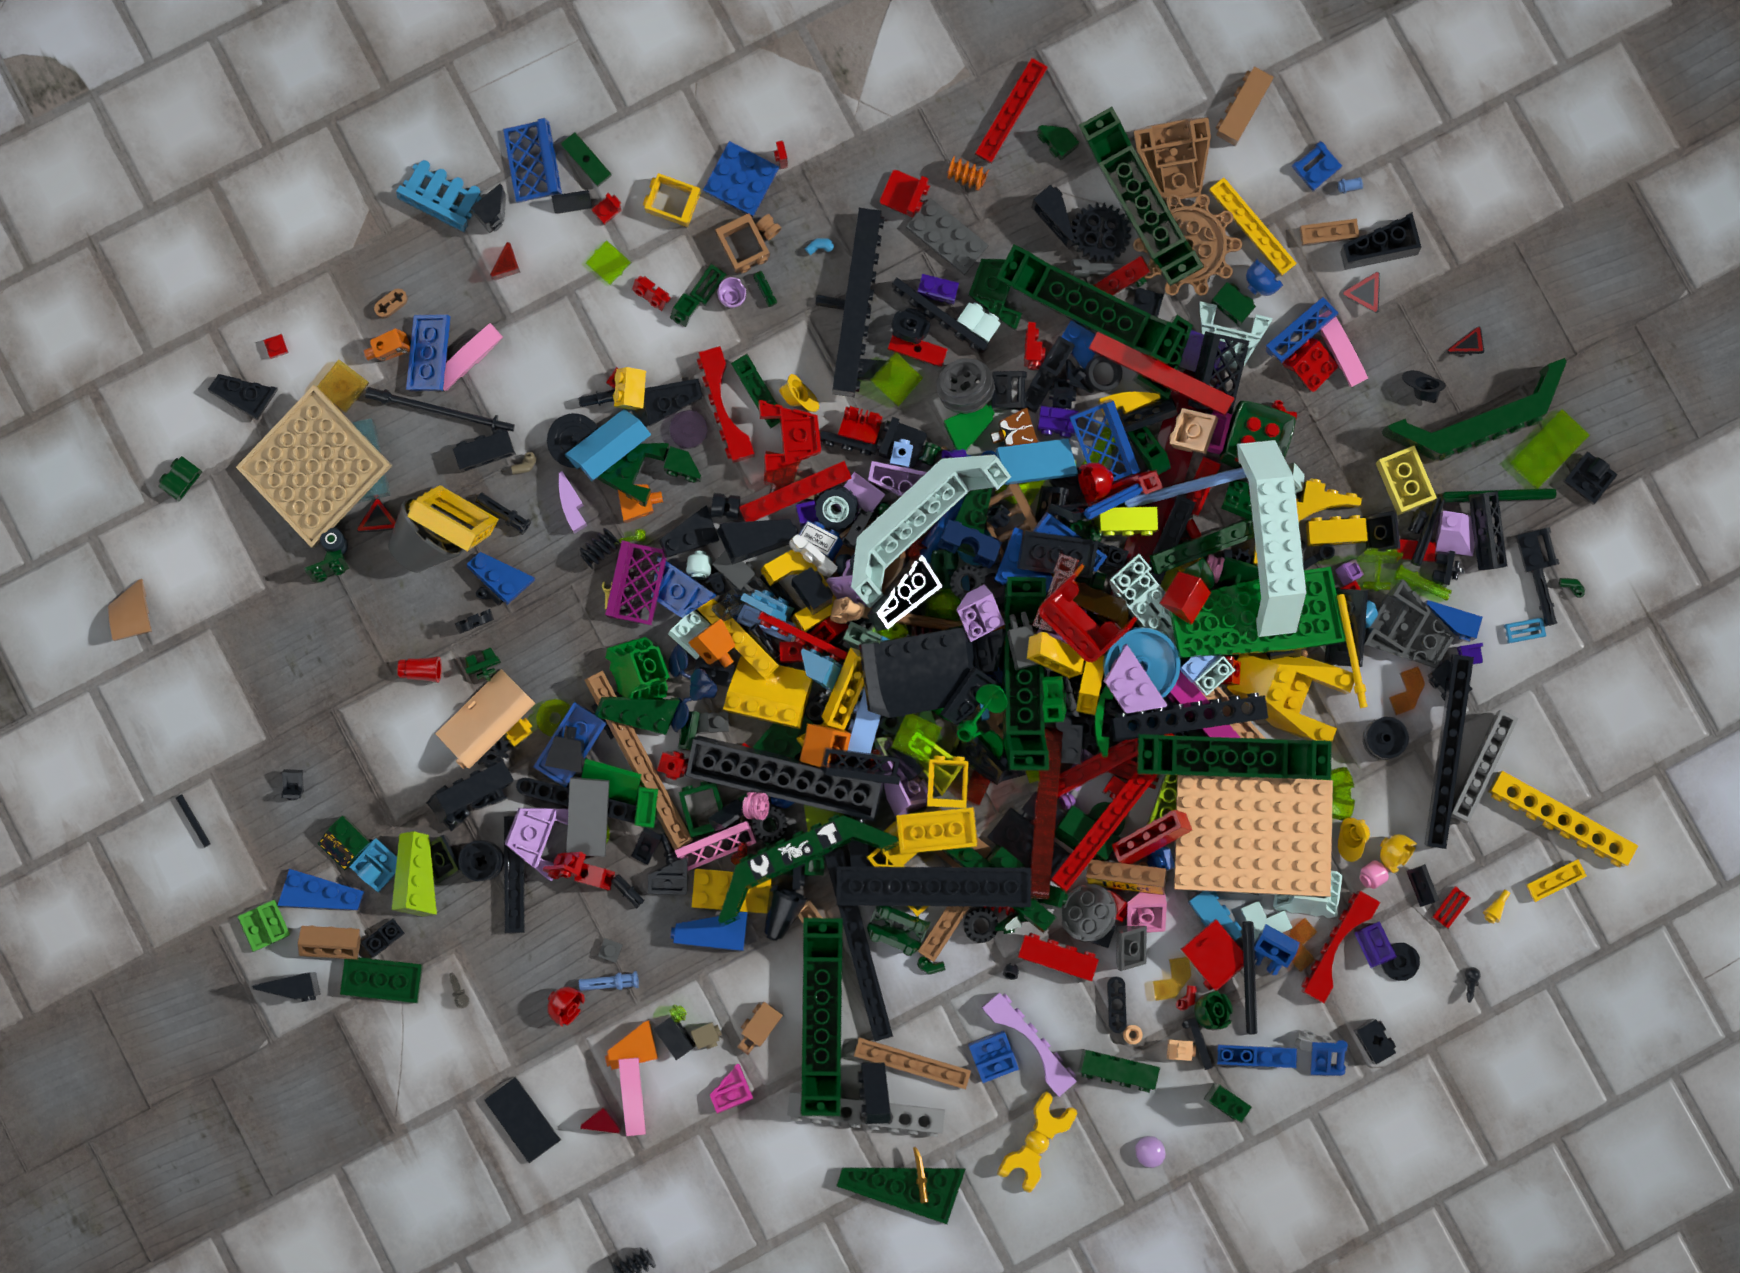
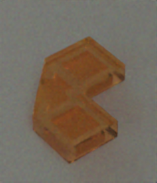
(1414, 685)
(1302, 933)

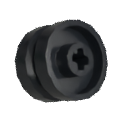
(1390, 728)

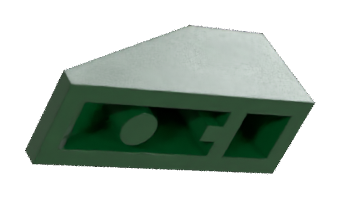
(1150, 450)

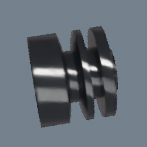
(471, 865)

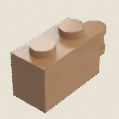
(759, 1026)

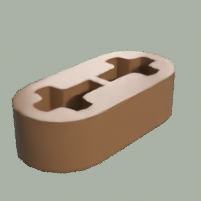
(386, 300)

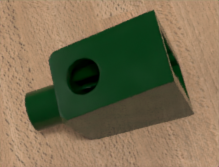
(1002, 858)

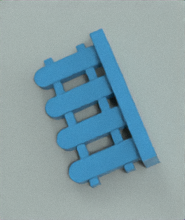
(442, 210)

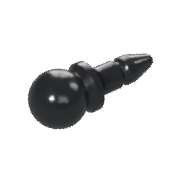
(670, 852)
(1472, 975)

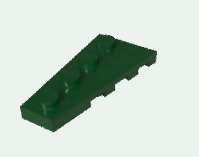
(974, 514)

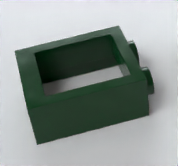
(689, 790)
(1227, 1103)

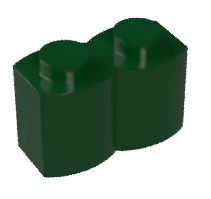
(179, 478)

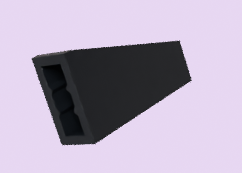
(755, 538)

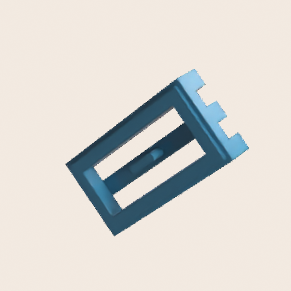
(1509, 633)

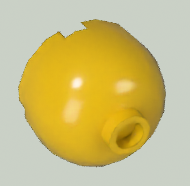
(1396, 851)

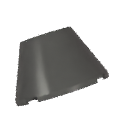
(418, 546)

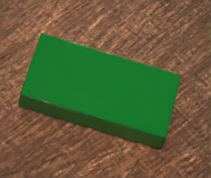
(646, 807)

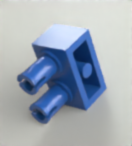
(1276, 947)

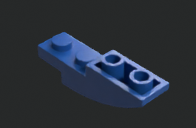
(1257, 1056)

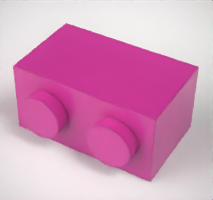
(1218, 438)

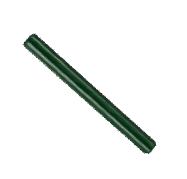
(1504, 495)

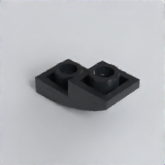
(1115, 556)
(382, 938)

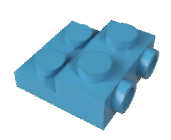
(765, 602)

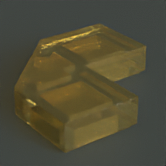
(1180, 975)

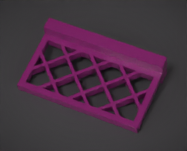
(620, 579)

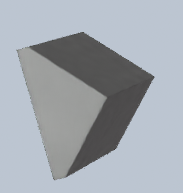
(1130, 946)

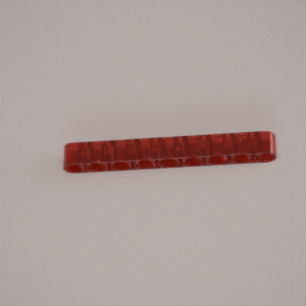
(1046, 817)

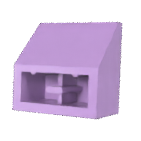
(979, 613)

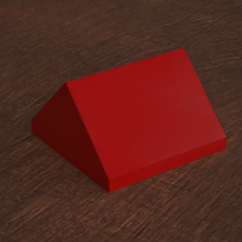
(1185, 596)

